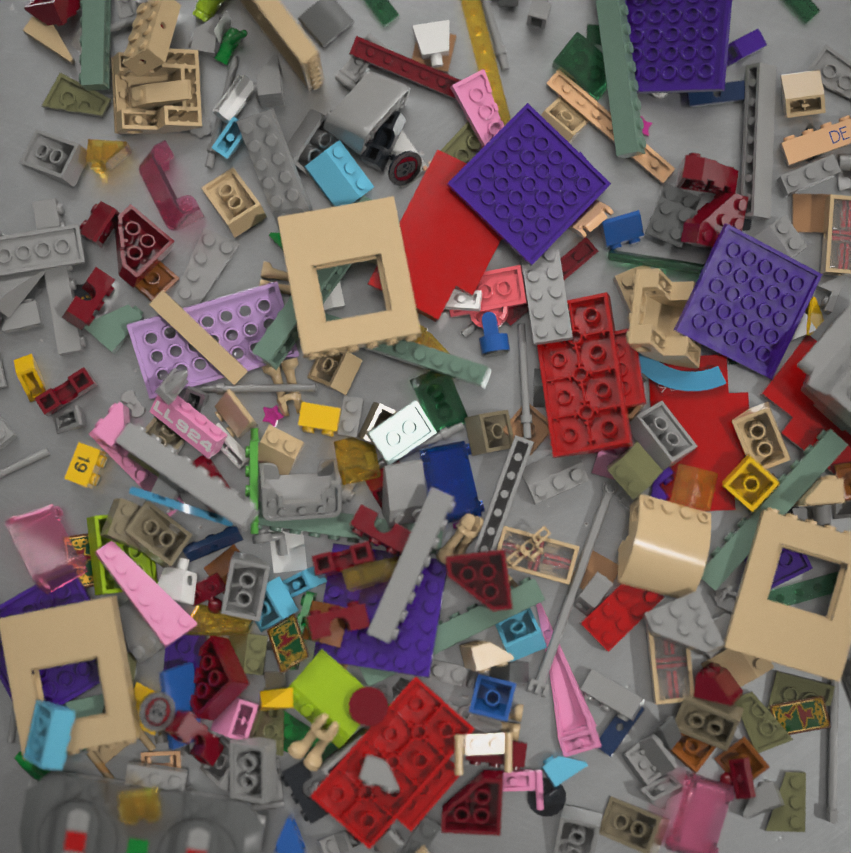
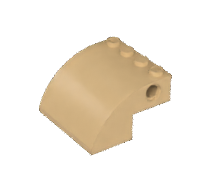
(177, 117)
(654, 315)
(664, 547)

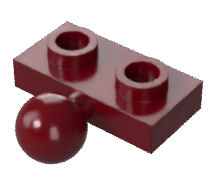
(207, 589)
(740, 778)

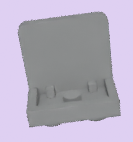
(649, 760)

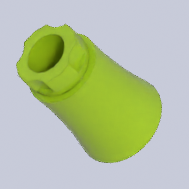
(206, 9)

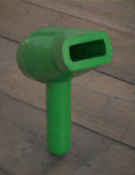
(229, 44)
(34, 771)

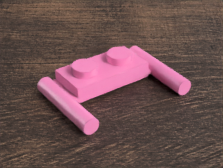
(525, 781)

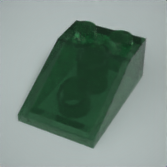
(583, 65)
(439, 400)

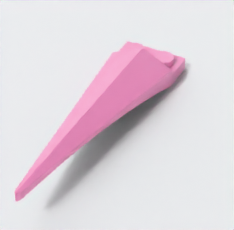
(573, 718)

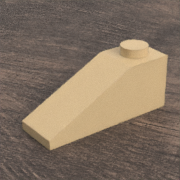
(48, 37)
(160, 94)

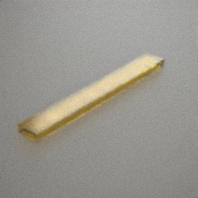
(484, 53)

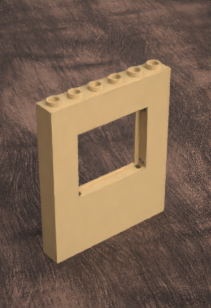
(288, 40)
(340, 238)
(781, 631)
(67, 637)

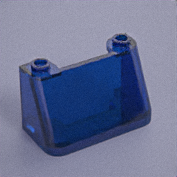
(450, 471)

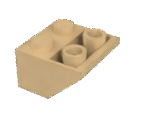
(802, 94)
(482, 655)

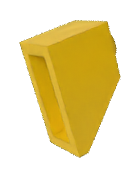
(29, 376)

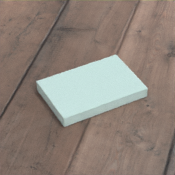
(401, 432)

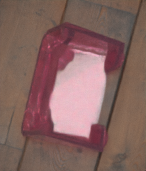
(174, 212)
(46, 547)
(700, 815)

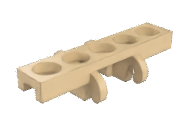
(526, 553)

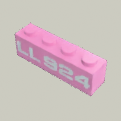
(190, 425)

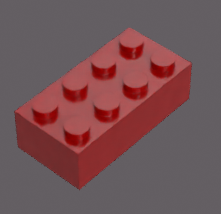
(619, 614)

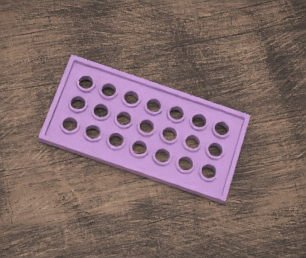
(213, 309)

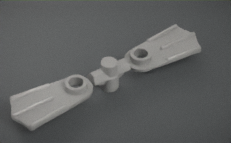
(480, 723)

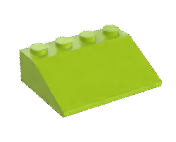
(102, 579)
(326, 689)

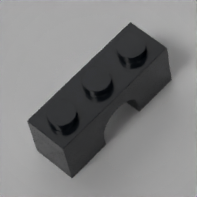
(380, 149)
(295, 777)

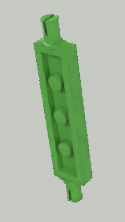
(252, 472)

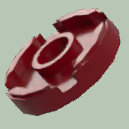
(368, 706)

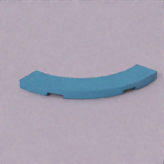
(679, 379)
(179, 506)

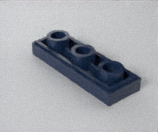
(733, 92)
(212, 543)
(612, 737)

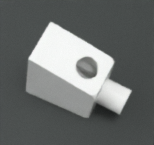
(433, 41)
(179, 582)

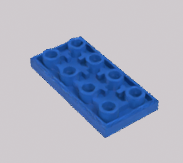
(179, 685)

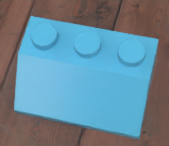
(339, 175)
(49, 735)

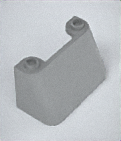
(366, 109)
(300, 494)

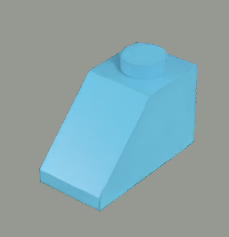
(229, 139)
(303, 582)
(561, 768)

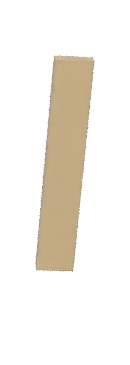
(198, 337)

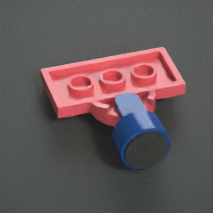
(500, 290)

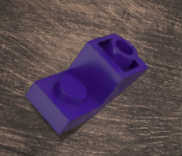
(745, 46)
(664, 478)

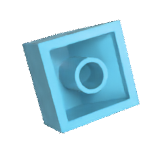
(276, 605)
(521, 635)

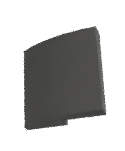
(325, 20)

